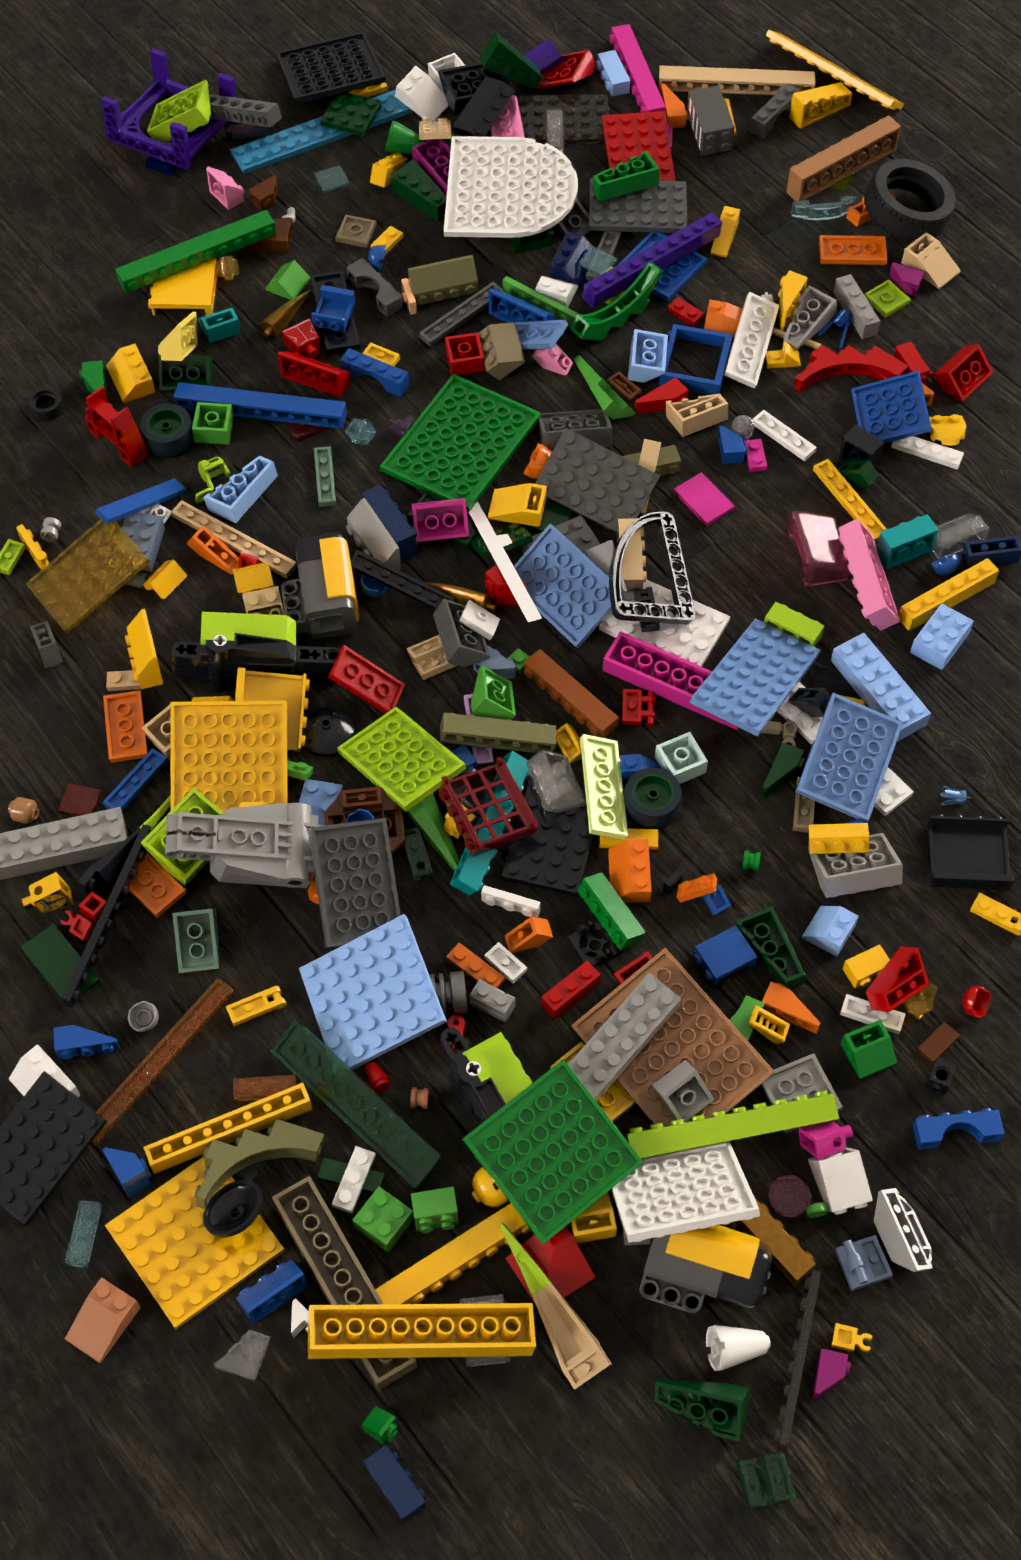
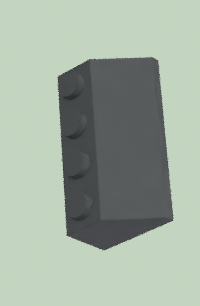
(459, 642)

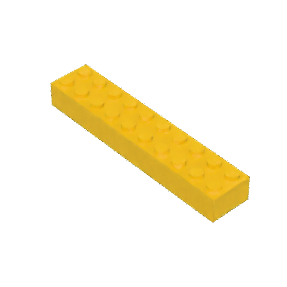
(420, 1330)

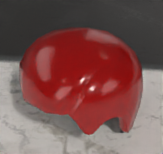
(976, 1001)

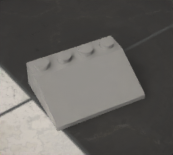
(858, 872)

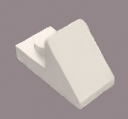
(299, 1318)

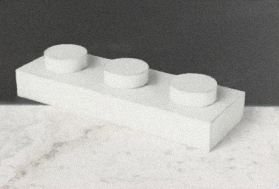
(510, 901)
(861, 1011)
(353, 1179)

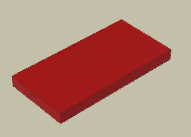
(366, 680)

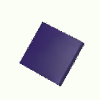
(545, 56)

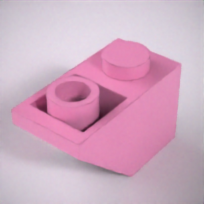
(553, 360)

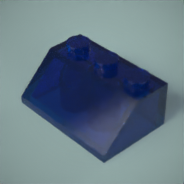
(565, 261)

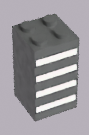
(710, 120)

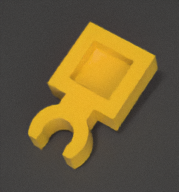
(846, 1338)

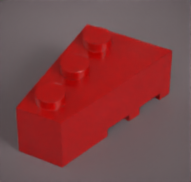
(898, 980)

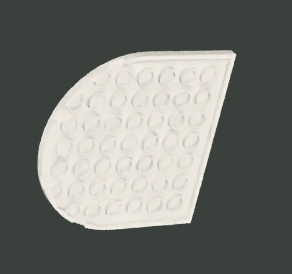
(506, 187)

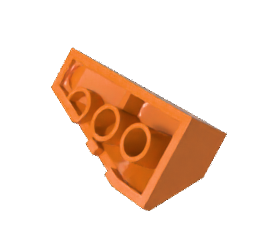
(723, 317)

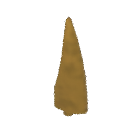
(280, 318)
(463, 595)

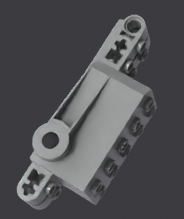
(248, 843)

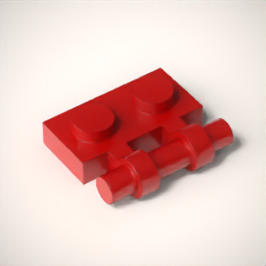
(632, 710)

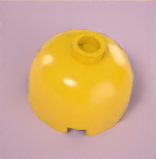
(486, 1190)

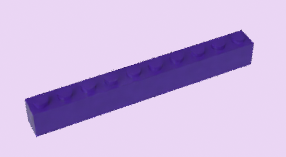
(661, 254)

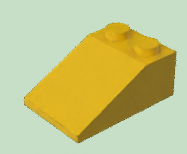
(792, 288)

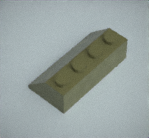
(443, 280)

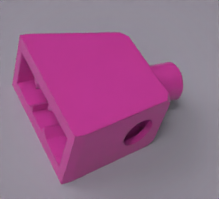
(824, 1138)

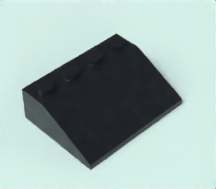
(462, 82)

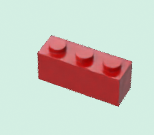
(570, 990)

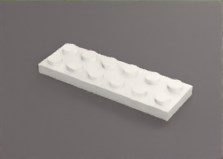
(751, 340)

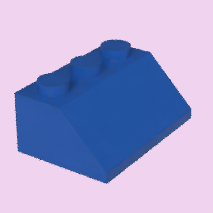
(272, 1291)

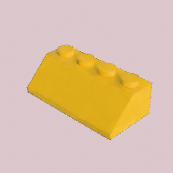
(143, 652)

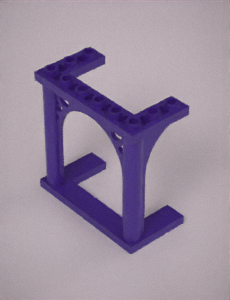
(181, 149)

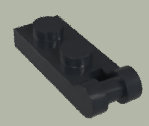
(646, 626)

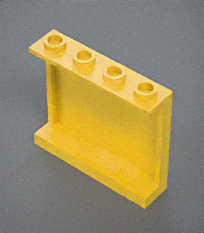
(186, 290)
(277, 687)

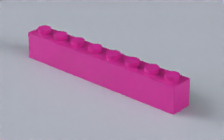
(637, 69)

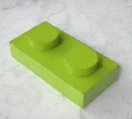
(10, 555)

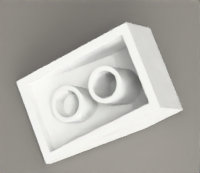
(421, 94)

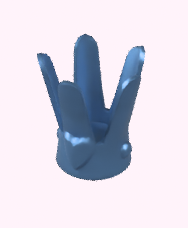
(958, 796)

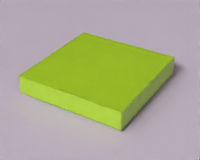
(887, 298)

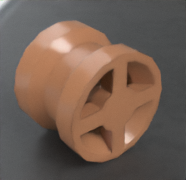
(419, 1098)

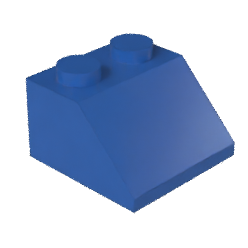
(130, 1170)

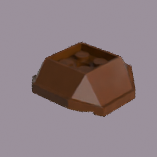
(377, 803)

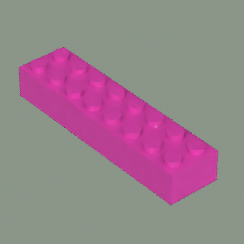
(657, 672)

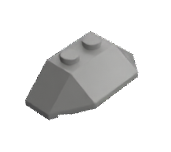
(901, 1232)

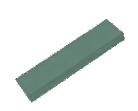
(324, 476)

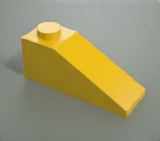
(730, 221)

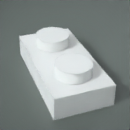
(505, 962)

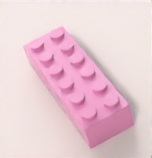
(868, 575)

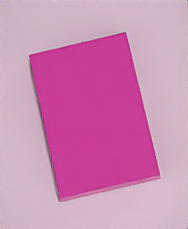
(704, 499)

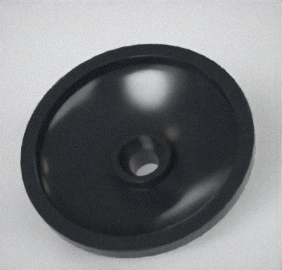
(323, 739)
(233, 1208)

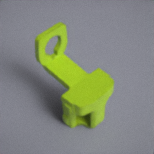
(204, 467)

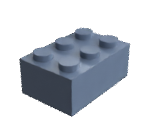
(146, 533)

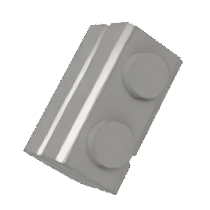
(492, 1000)

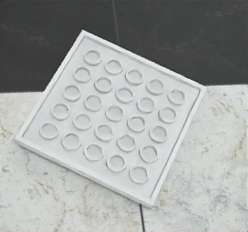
(684, 1192)

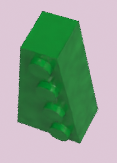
(626, 178)

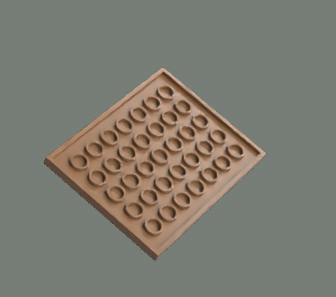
(693, 1033)

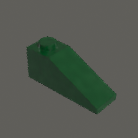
(783, 768)

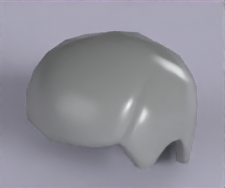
(143, 1016)

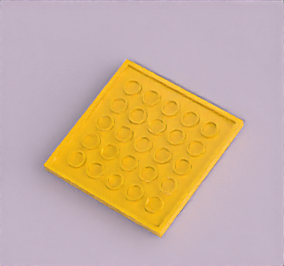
(229, 751)
(177, 1254)

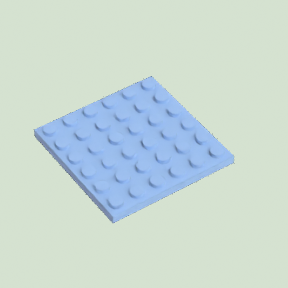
(372, 994)

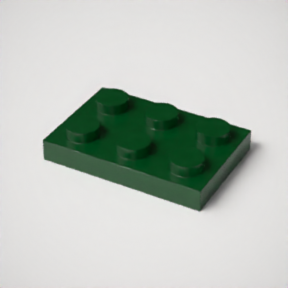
(516, 532)

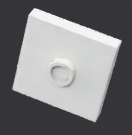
(479, 620)

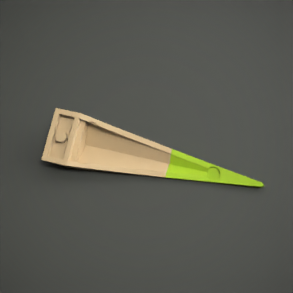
(572, 1341)

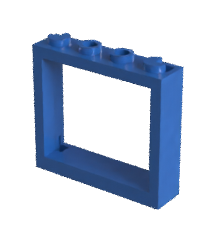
(692, 383)

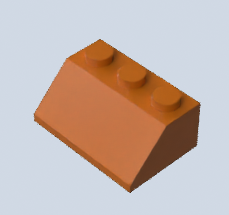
(631, 870)

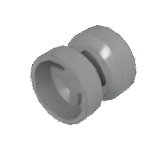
(50, 529)

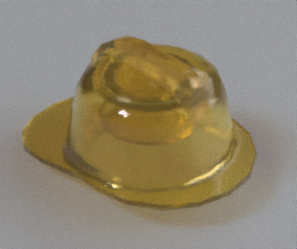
(921, 1002)

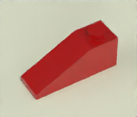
(656, 399)

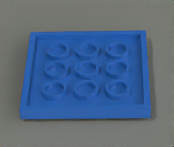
(674, 275)
(892, 407)

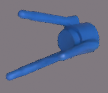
(840, 320)

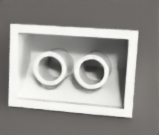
(32, 1066)

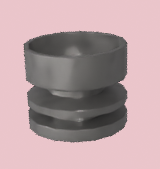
(452, 992)

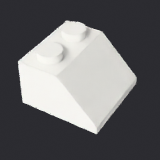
(557, 290)

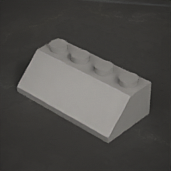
(372, 535)

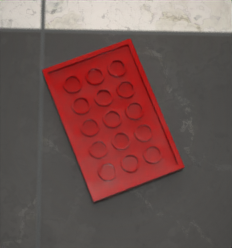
(638, 132)

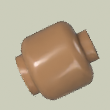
(23, 810)

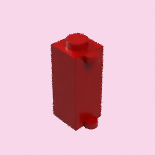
(909, 355)

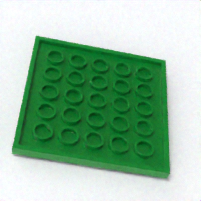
(552, 1151)

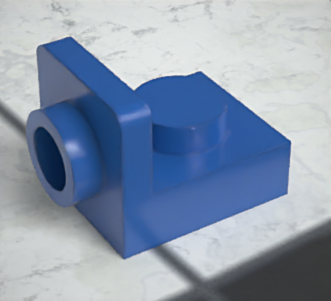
(717, 900)

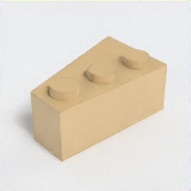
(697, 414)

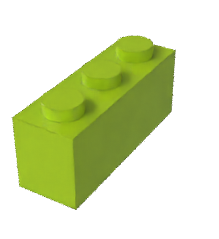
(794, 624)

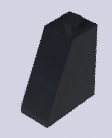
(243, 131)

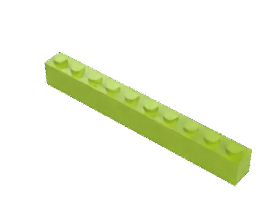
(733, 1126)

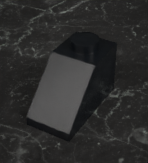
(811, 700)

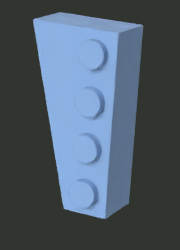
(242, 490)

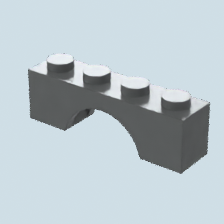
(765, 118)
(363, 275)

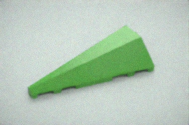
(608, 399)
(430, 822)

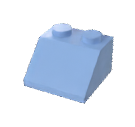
(830, 928)

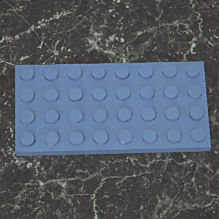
(755, 677)

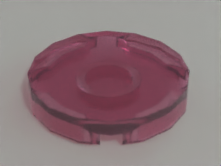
(789, 1196)

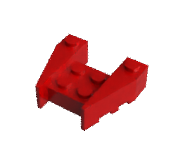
(116, 426)

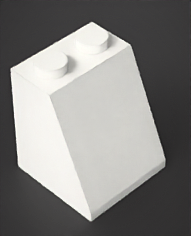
(841, 1180)

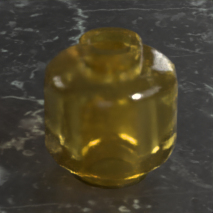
(227, 267)

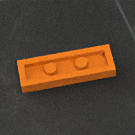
(474, 966)

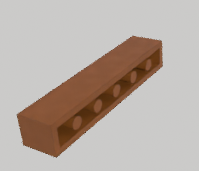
(570, 694)

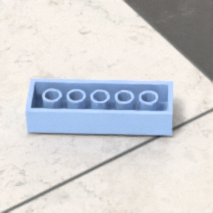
(879, 684)

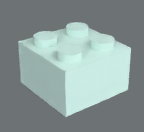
(681, 757)

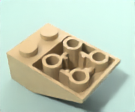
(932, 258)
(263, 601)

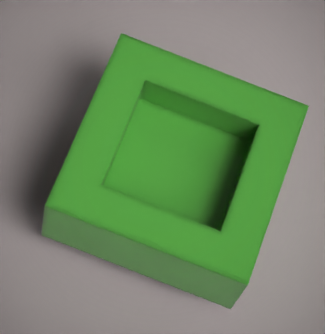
(518, 658)

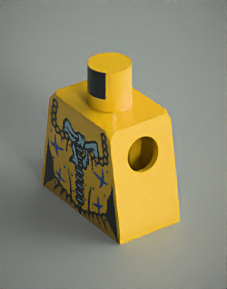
(48, 894)

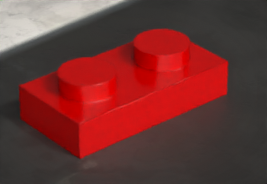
(685, 311)

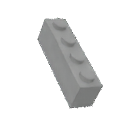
(855, 302)

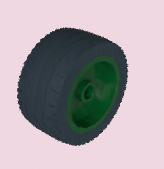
(166, 430)
(652, 798)

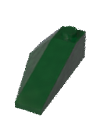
(711, 1404)

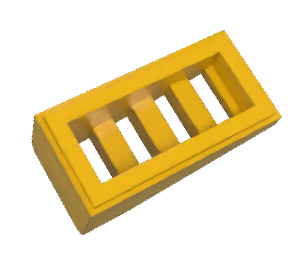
(776, 1037)

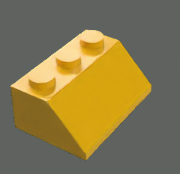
(130, 374)

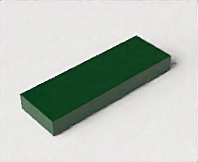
(333, 1171)

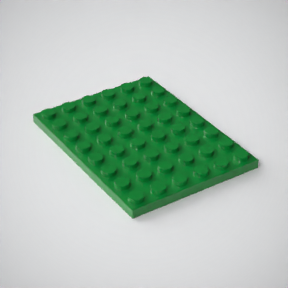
(460, 441)

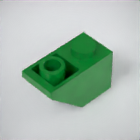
(381, 1426)

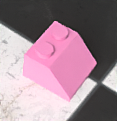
(224, 188)

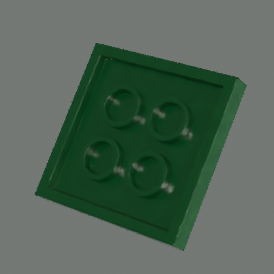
(351, 113)

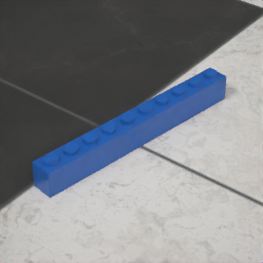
(265, 405)

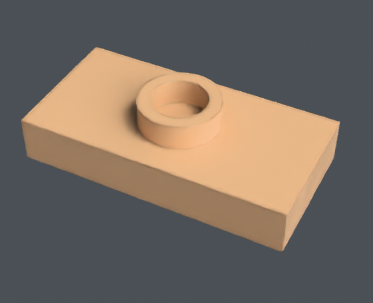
(408, 296)

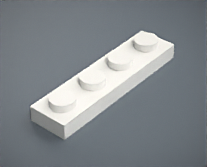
(784, 435)
(929, 451)

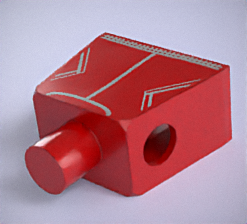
(302, 339)

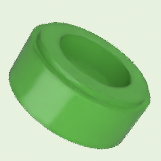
(816, 1210)

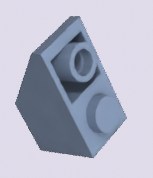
(498, 664)

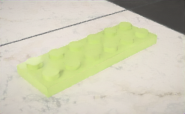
(603, 787)

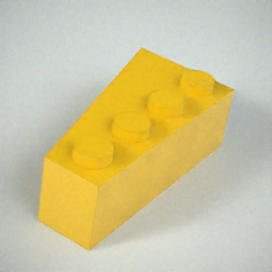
(818, 103)

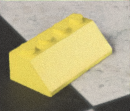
(180, 340)

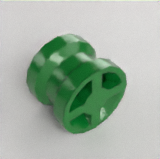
(751, 860)

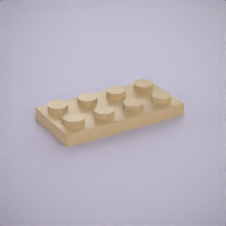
(434, 129)

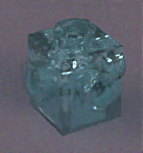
(360, 431)

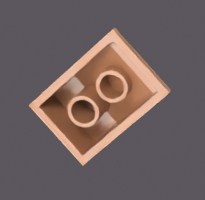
(102, 1320)

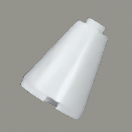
(734, 1345)

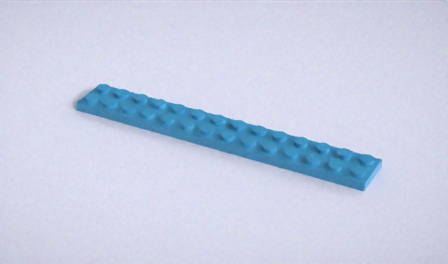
(306, 137)

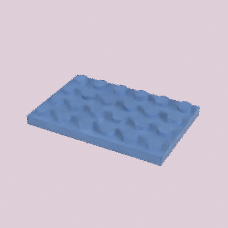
(565, 585)
(849, 757)

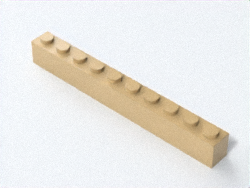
(734, 80)

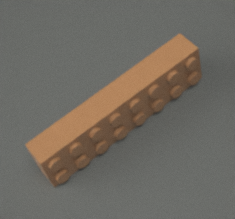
(843, 159)

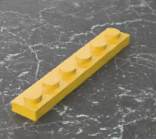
(848, 497)

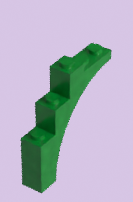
(633, 301)

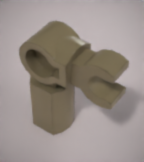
(788, 730)

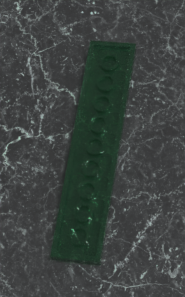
(357, 1104)

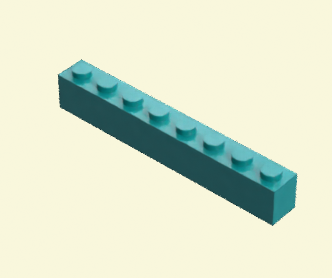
(472, 868)

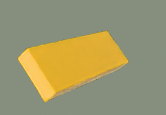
(650, 834)

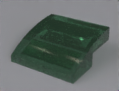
(765, 1480)

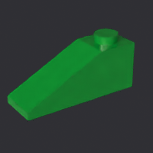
(93, 375)

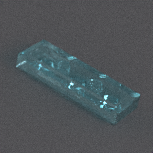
(83, 1233)

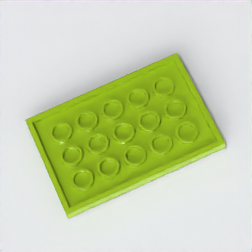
(401, 758)

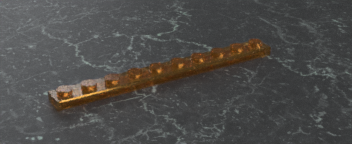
(162, 1055)

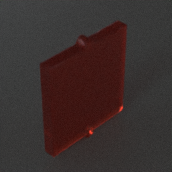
(79, 800)

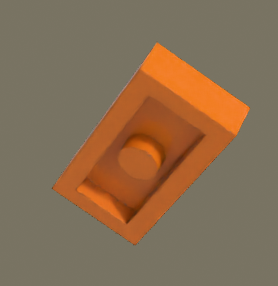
(697, 887)

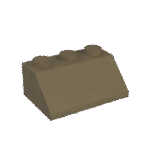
(501, 349)

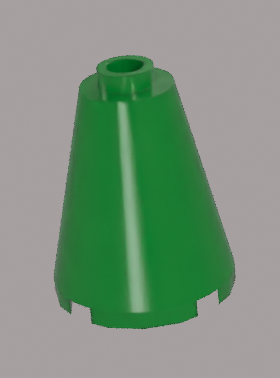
(401, 139)

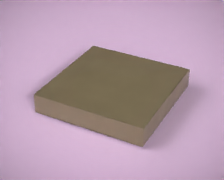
(356, 231)

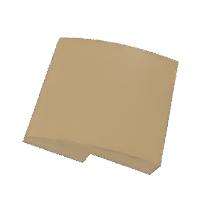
(429, 657)

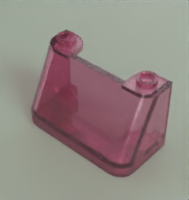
(818, 547)

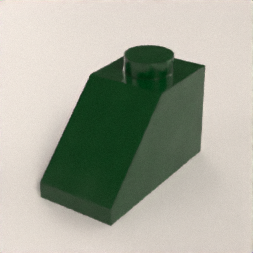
(859, 473)

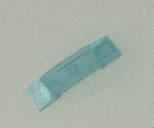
(824, 211)

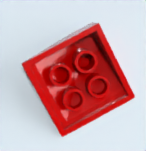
(571, 69)
(559, 1260)

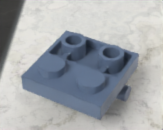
(863, 1262)

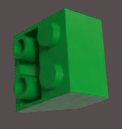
(869, 1049)

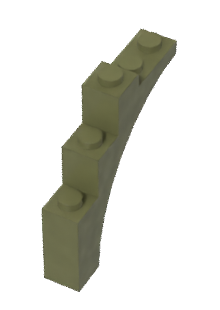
(281, 1141)

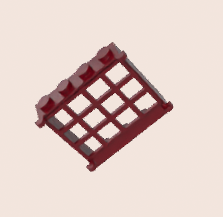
(460, 816)

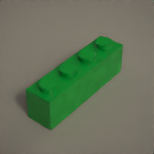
(611, 911)

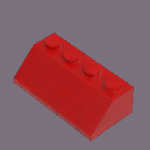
(313, 373)

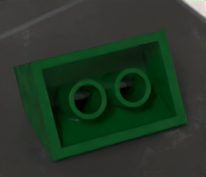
(192, 370)

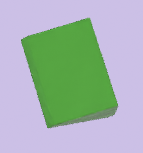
(288, 281)

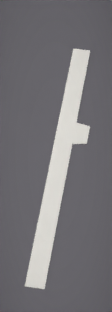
(495, 545)

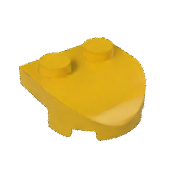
(948, 429)

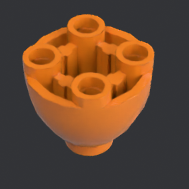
(537, 461)

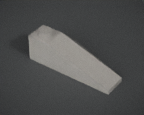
(811, 315)

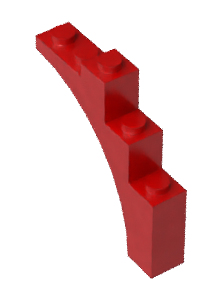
(849, 361)

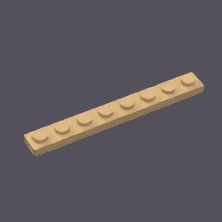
(233, 538)

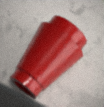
(377, 1078)

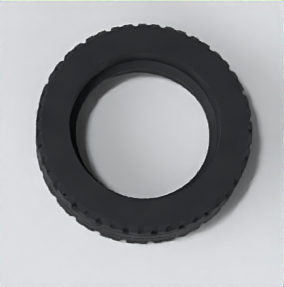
(917, 179)

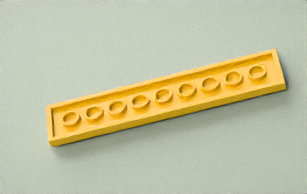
(835, 71)

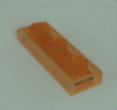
(261, 1087)

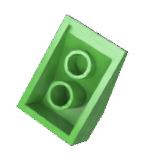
(492, 696)

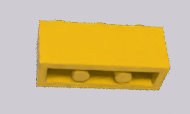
(838, 838)

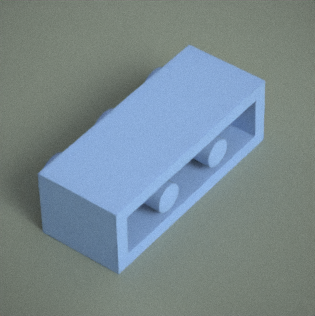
(613, 73)

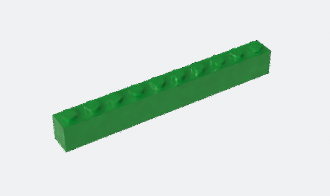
(195, 251)

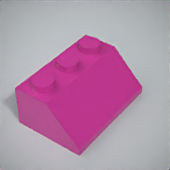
(440, 519)

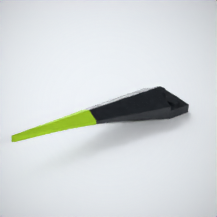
(104, 872)

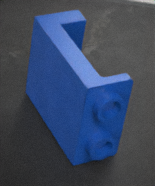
(333, 308)
(724, 955)

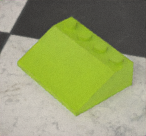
(185, 108)
(180, 869)

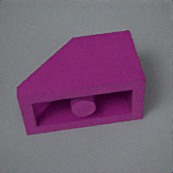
(906, 278)
(830, 1371)

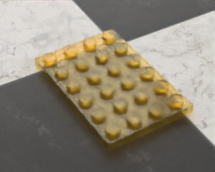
(87, 573)

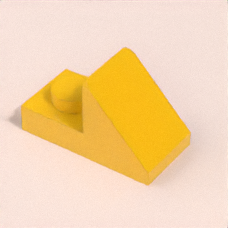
(783, 358)

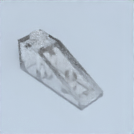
(555, 129)

